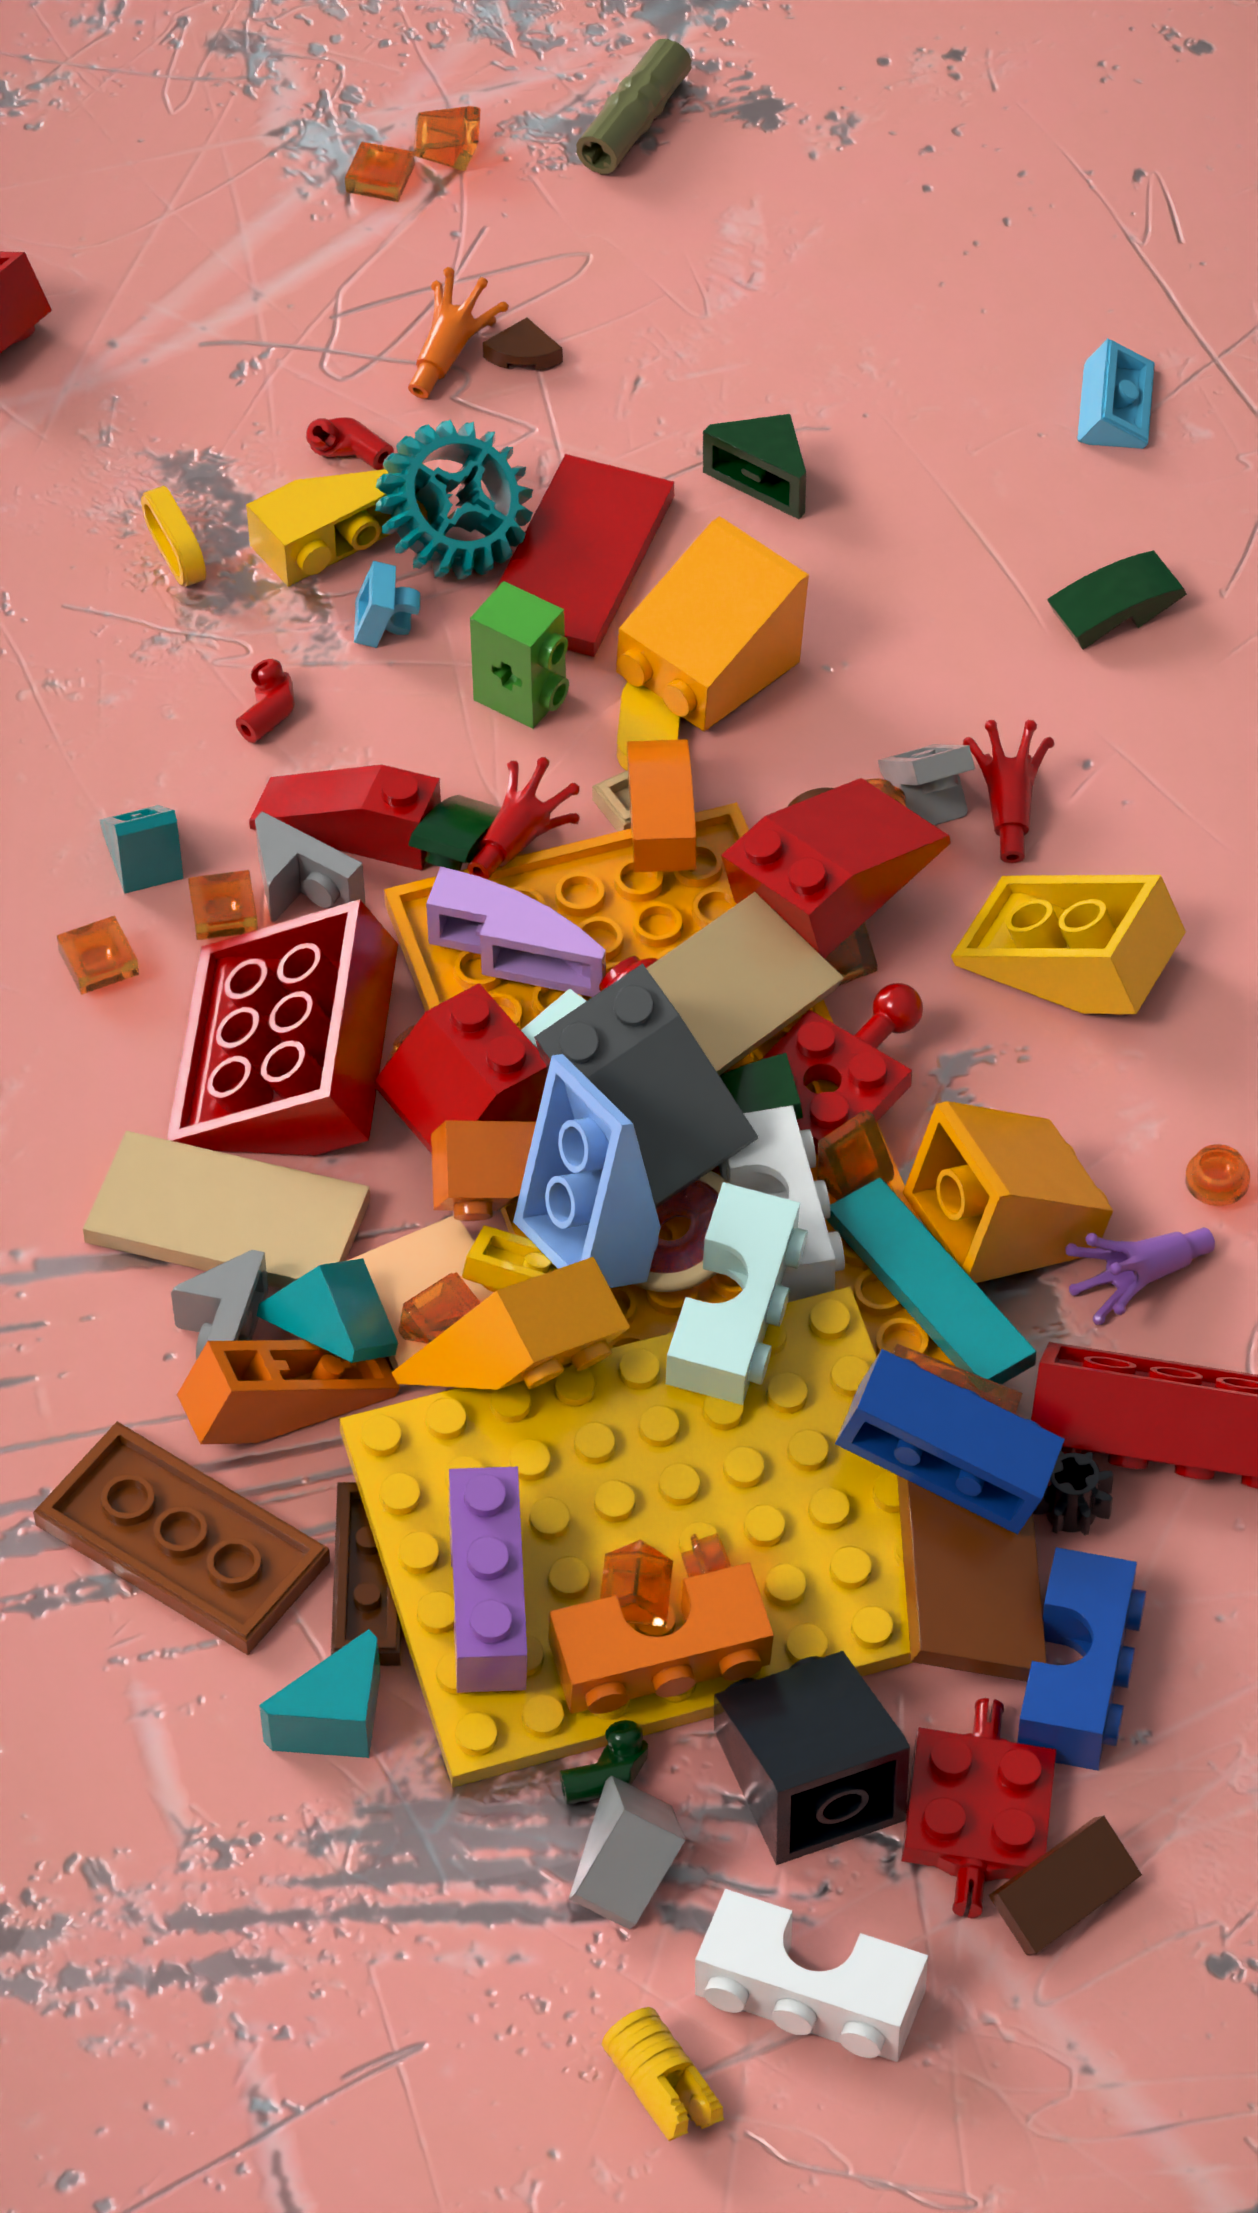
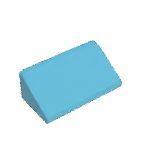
(1116, 398)

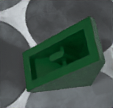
(759, 460)

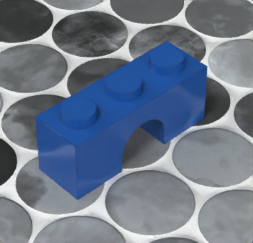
(1089, 1610)

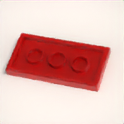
(589, 544)

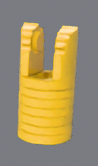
(661, 2073)

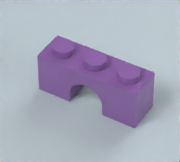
(487, 1579)

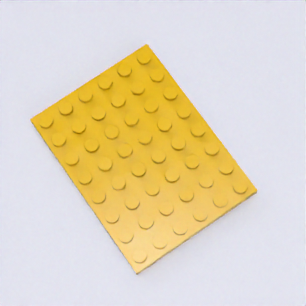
(628, 1460)

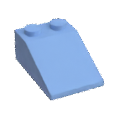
(587, 1182)

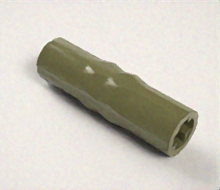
(633, 106)

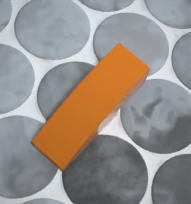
(661, 805)

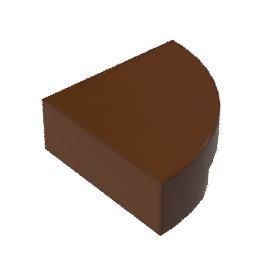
(523, 345)

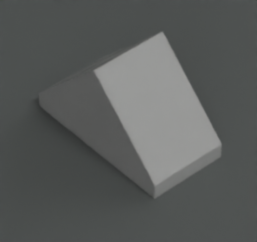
(626, 1853)

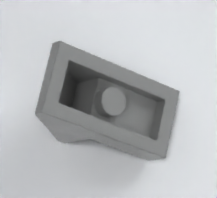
(931, 780)
(301, 864)
(223, 1300)

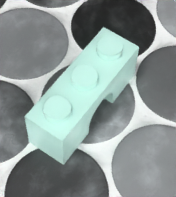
(721, 1344)

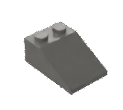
(657, 1076)

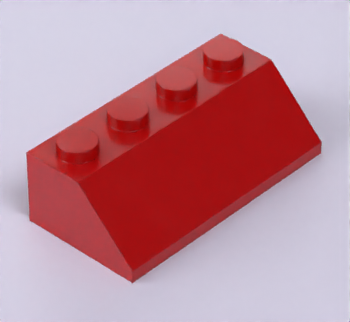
(1150, 1411)

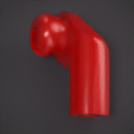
(347, 438)
(273, 699)

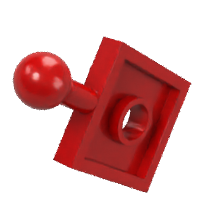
(852, 1062)

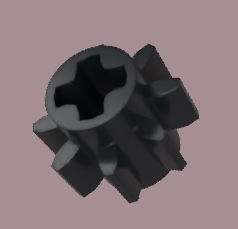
(1076, 1494)

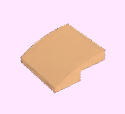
(412, 1265)

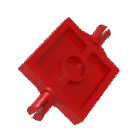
(977, 1805)

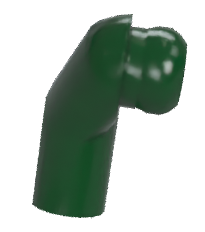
(620, 1758)

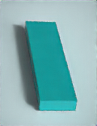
(930, 1284)

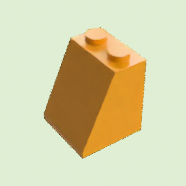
(716, 626)
(1002, 1191)

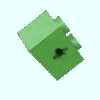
(519, 655)

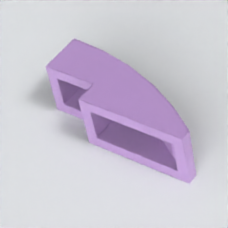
(513, 934)

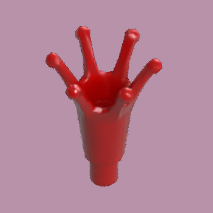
(1010, 787)
(519, 821)

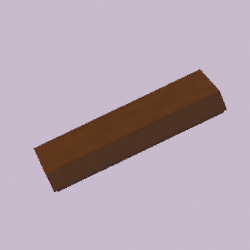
(360, 1584)

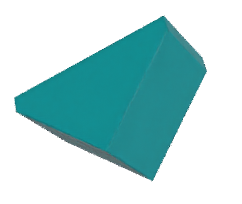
(144, 847)
(334, 1310)
(328, 1706)

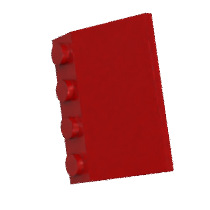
(287, 1036)

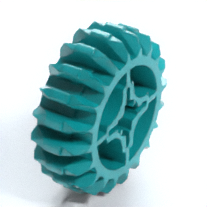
(495, 518)

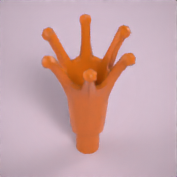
(449, 333)

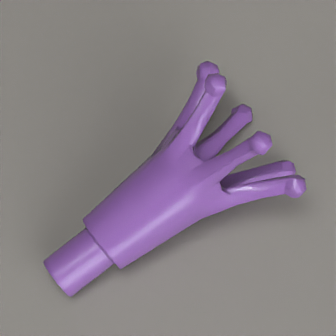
(1137, 1263)

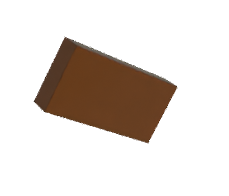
(1065, 1885)

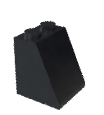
(813, 1755)

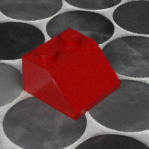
(463, 1066)

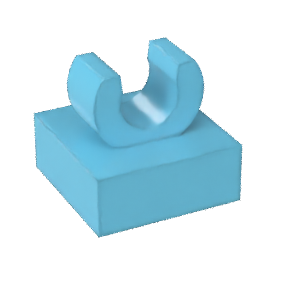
(383, 606)

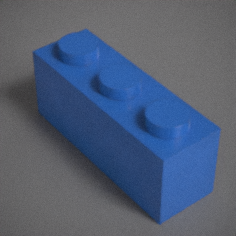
(950, 1441)

